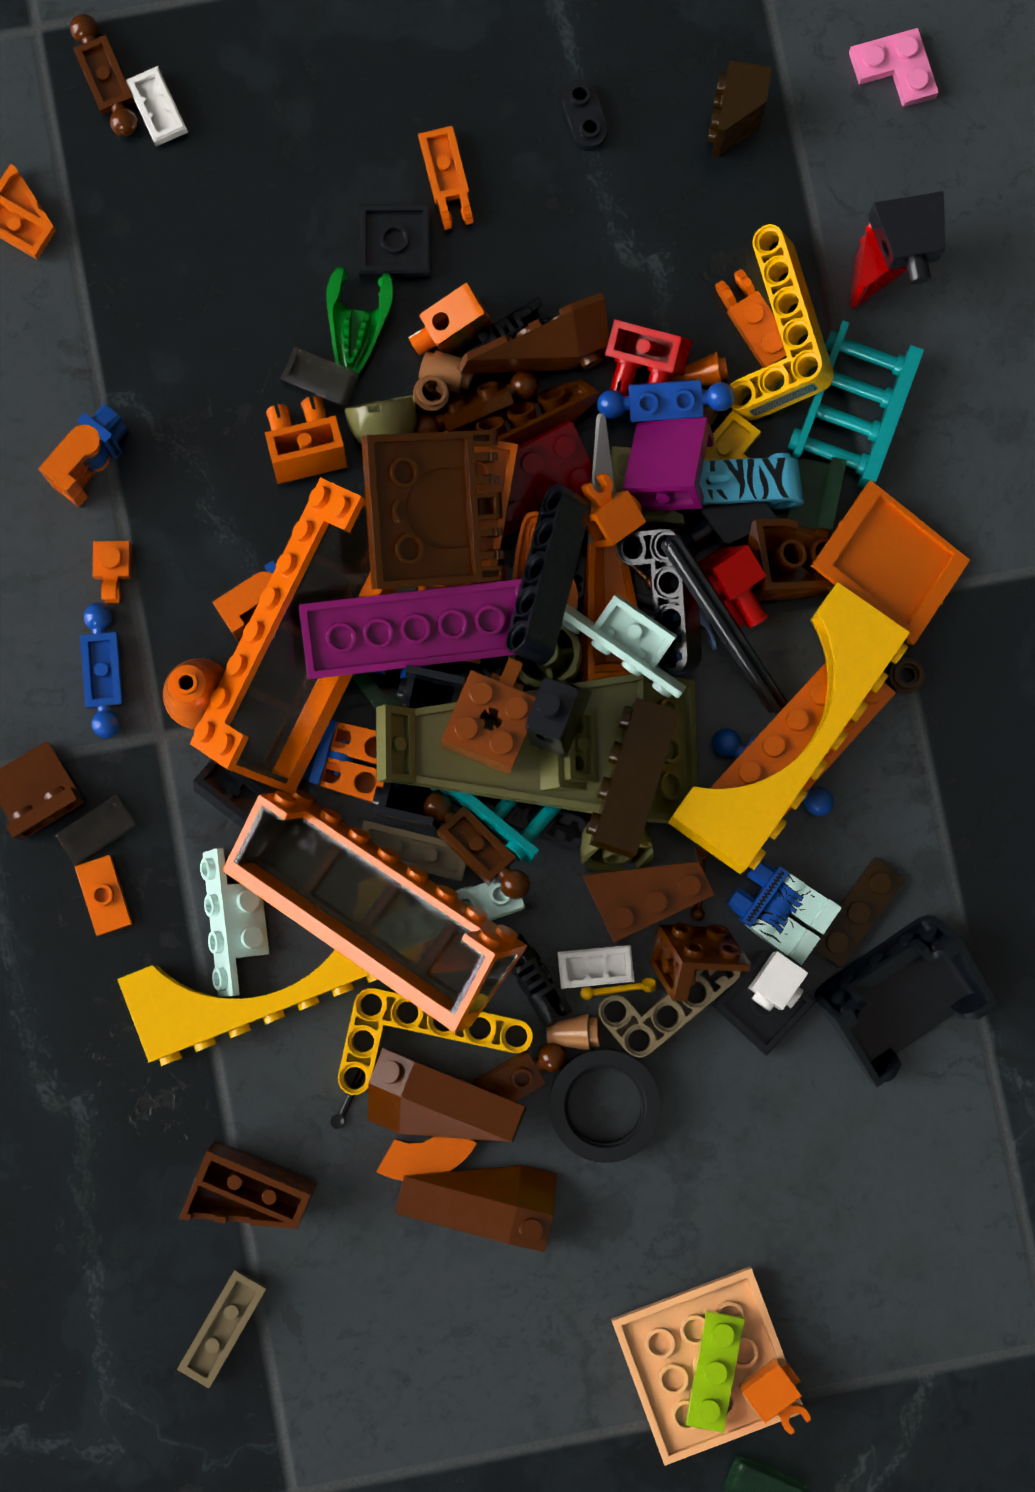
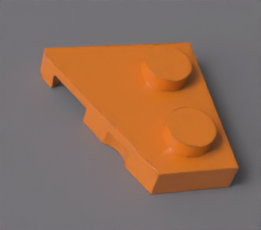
(21, 216)

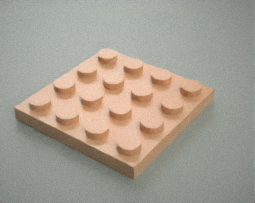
(662, 1357)

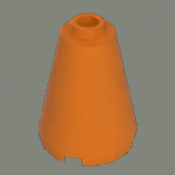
(190, 689)

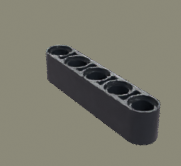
(548, 575)

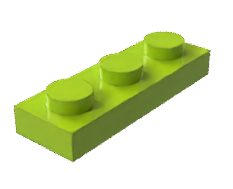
(714, 1371)

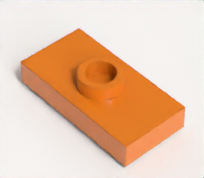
(103, 895)

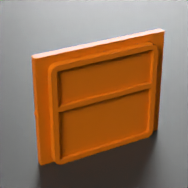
(891, 560)

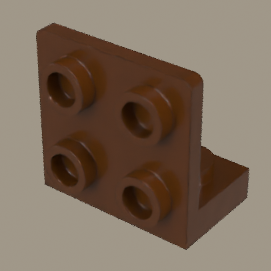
(36, 791)
(684, 948)

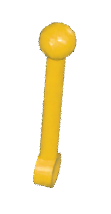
(647, 985)

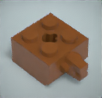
(490, 697)

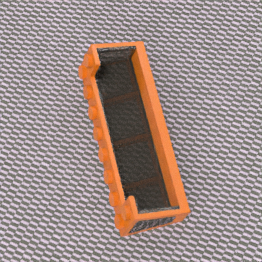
(265, 709)
(373, 907)

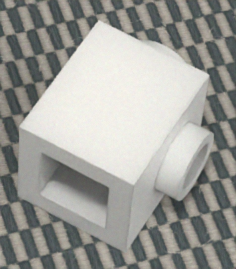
(778, 983)

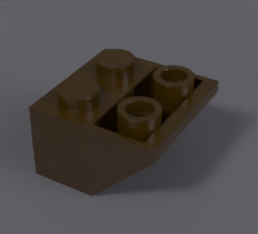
(738, 104)

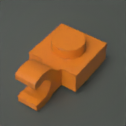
(111, 565)

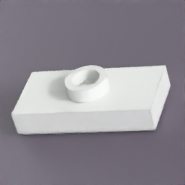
(156, 106)
(595, 966)

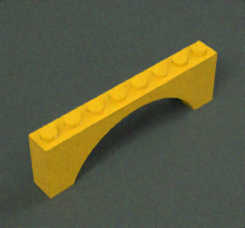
(857, 649)
(178, 1017)

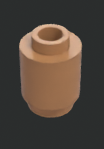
(445, 367)

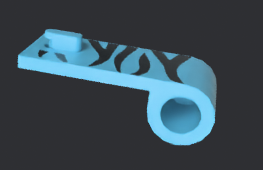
(753, 480)

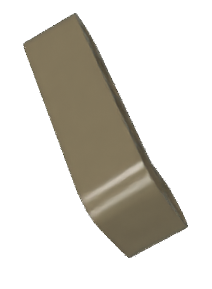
(648, 1020)

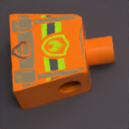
(461, 313)

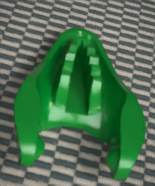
(351, 329)

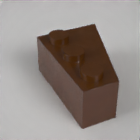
(646, 895)
(246, 1190)

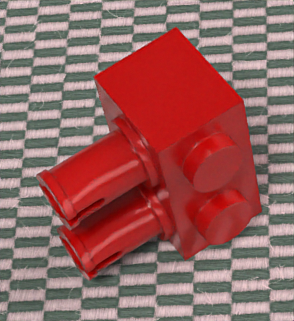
(639, 346)
(732, 575)

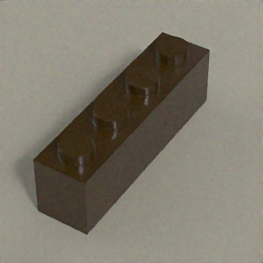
(634, 777)

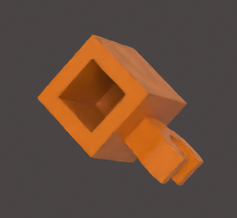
(612, 513)
(773, 1392)

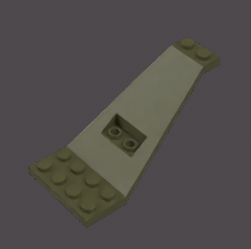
(412, 755)

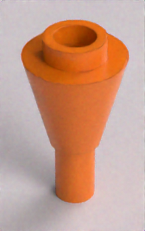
(708, 369)

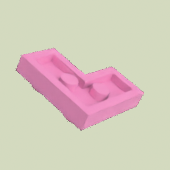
(900, 57)

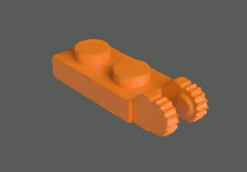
(445, 173)
(753, 320)

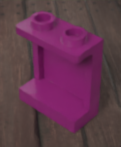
(668, 463)

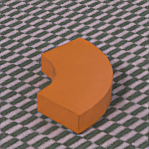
(429, 1156)

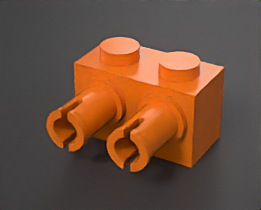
(304, 447)

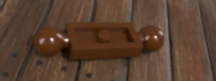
(103, 75)
(486, 400)
(476, 846)
(522, 1073)

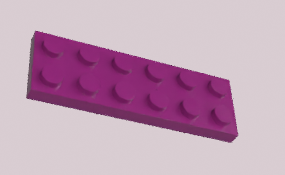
(407, 628)

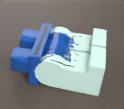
(772, 905)

